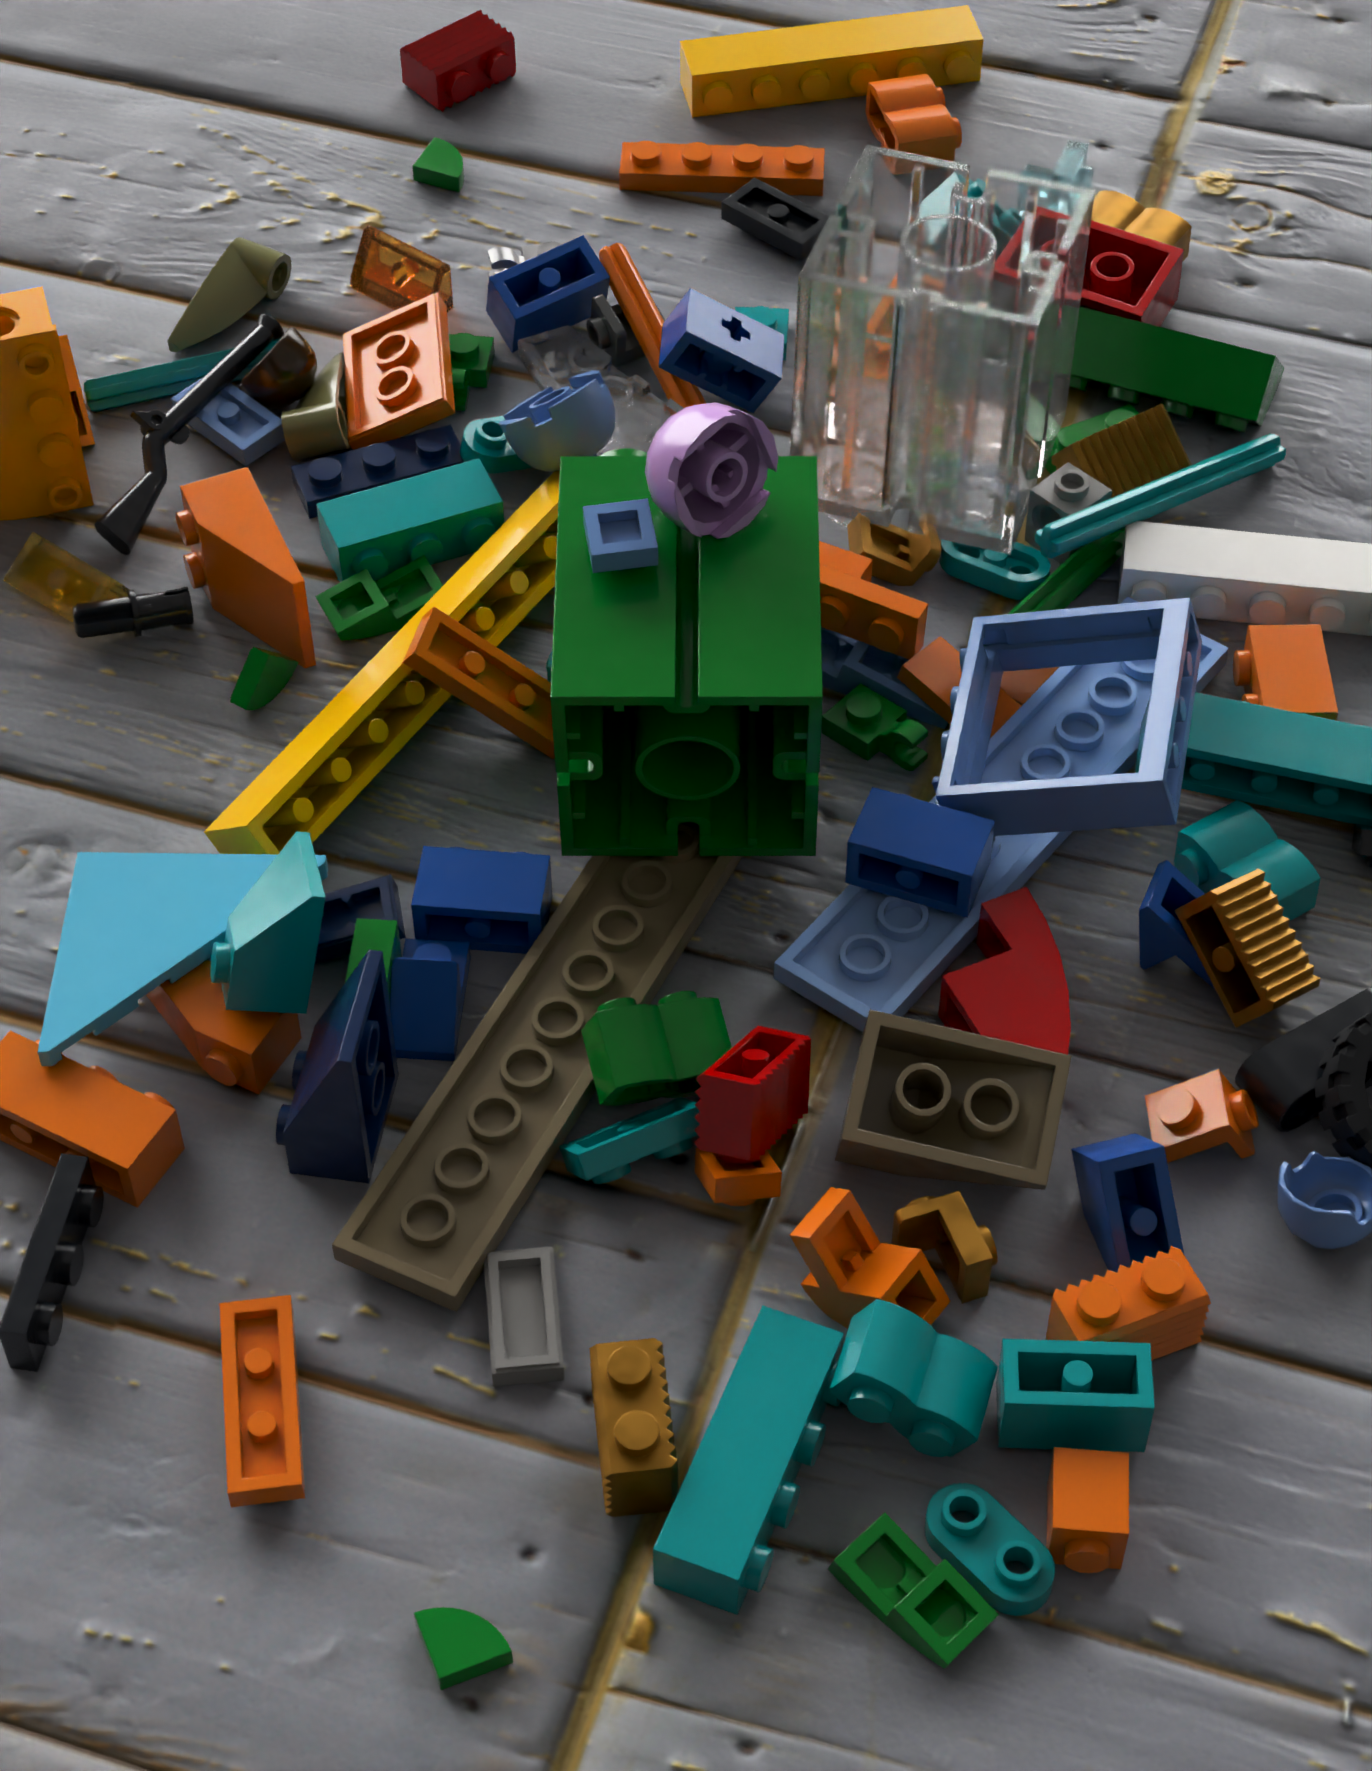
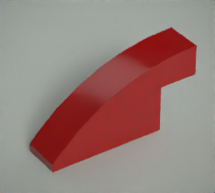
(1019, 986)

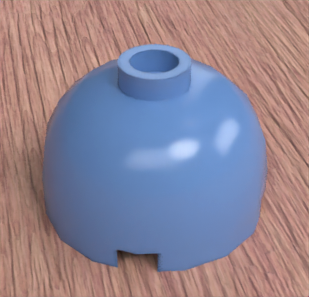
(562, 422)

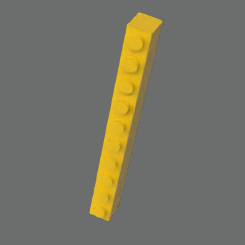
(387, 699)

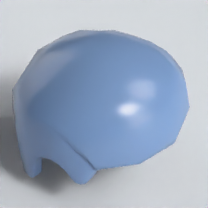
(1326, 1200)

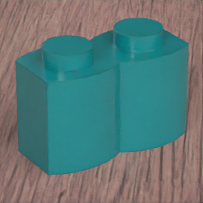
(1239, 842)
(913, 1378)

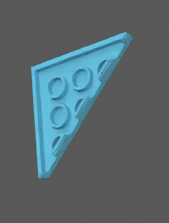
(134, 927)

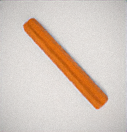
(644, 320)

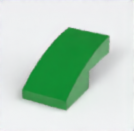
(370, 608)
(910, 1594)

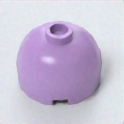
(710, 468)

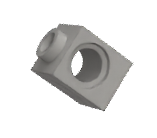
(1059, 496)

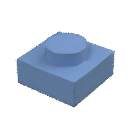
(620, 535)

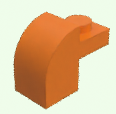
(855, 1269)

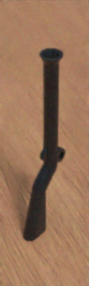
(129, 514)

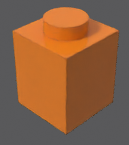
(1088, 1509)

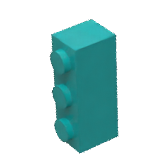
(396, 523)

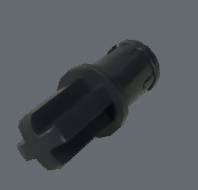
(133, 613)

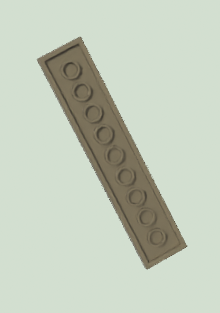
(526, 1073)

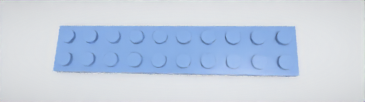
(889, 951)

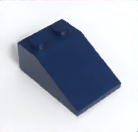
(343, 1082)

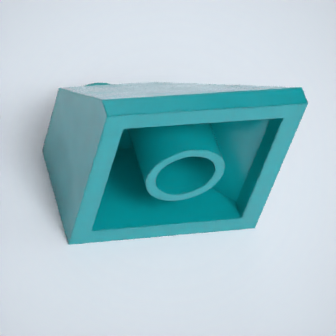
(274, 936)

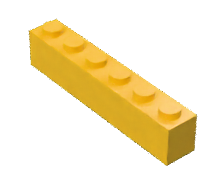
(827, 60)

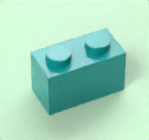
(1074, 1395)

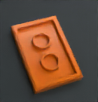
(398, 373)

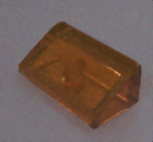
(398, 272)

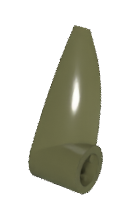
(230, 290)
(320, 416)

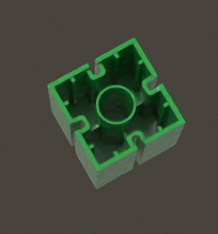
(688, 677)

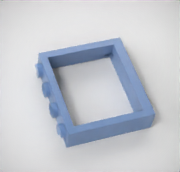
(1070, 638)

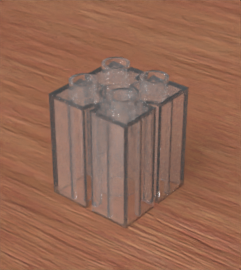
(938, 345)

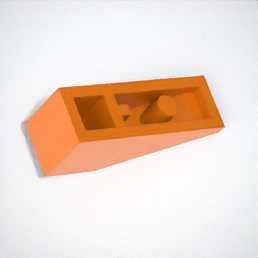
(227, 1044)

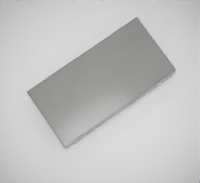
(523, 1316)

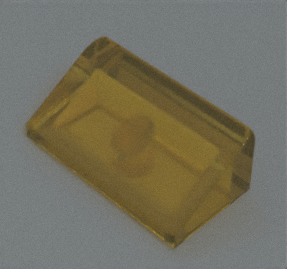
(59, 577)

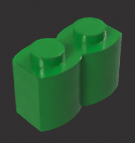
(653, 1048)

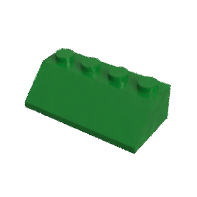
(1175, 369)

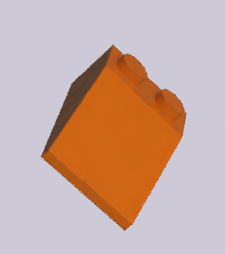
(245, 562)

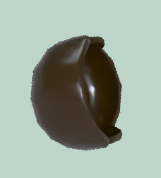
(283, 372)

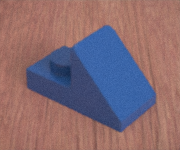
(1159, 926)
(429, 998)

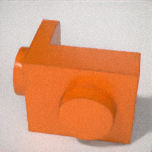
(1202, 1116)

